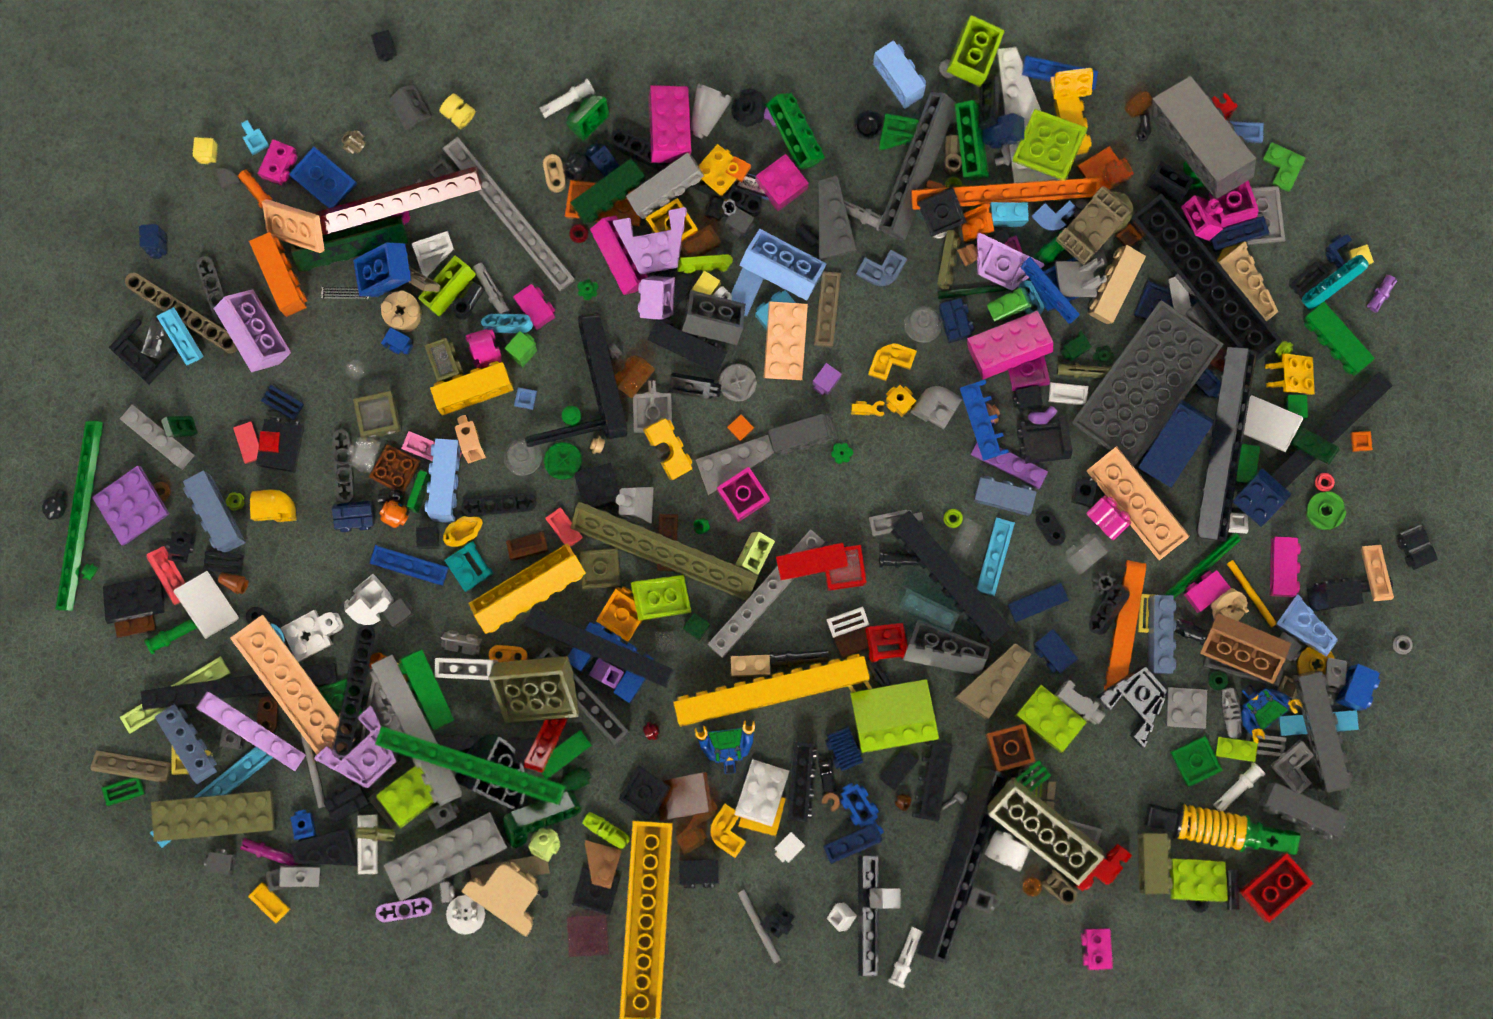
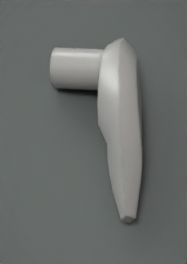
(1006, 156)

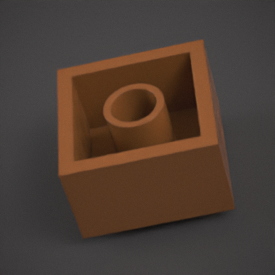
(1010, 748)

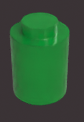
(571, 416)

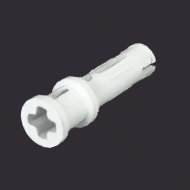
(575, 94)
(1245, 781)
(902, 967)

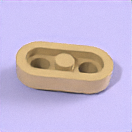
(554, 174)

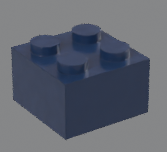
(1261, 497)

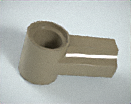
(952, 154)

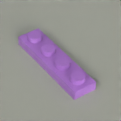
(1015, 467)

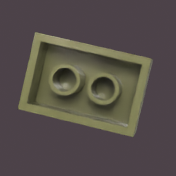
(1154, 863)

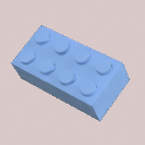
(782, 264)

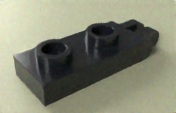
(694, 386)

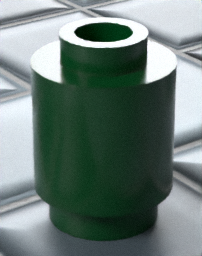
(576, 779)

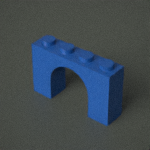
(630, 683)

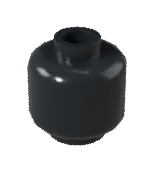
(576, 166)

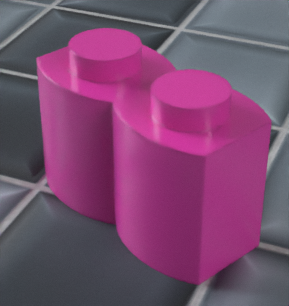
(1109, 517)

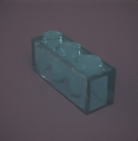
(928, 610)

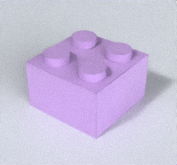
(656, 297)

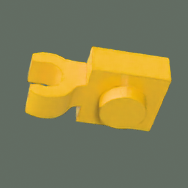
(863, 408)

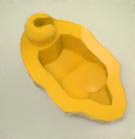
(462, 531)

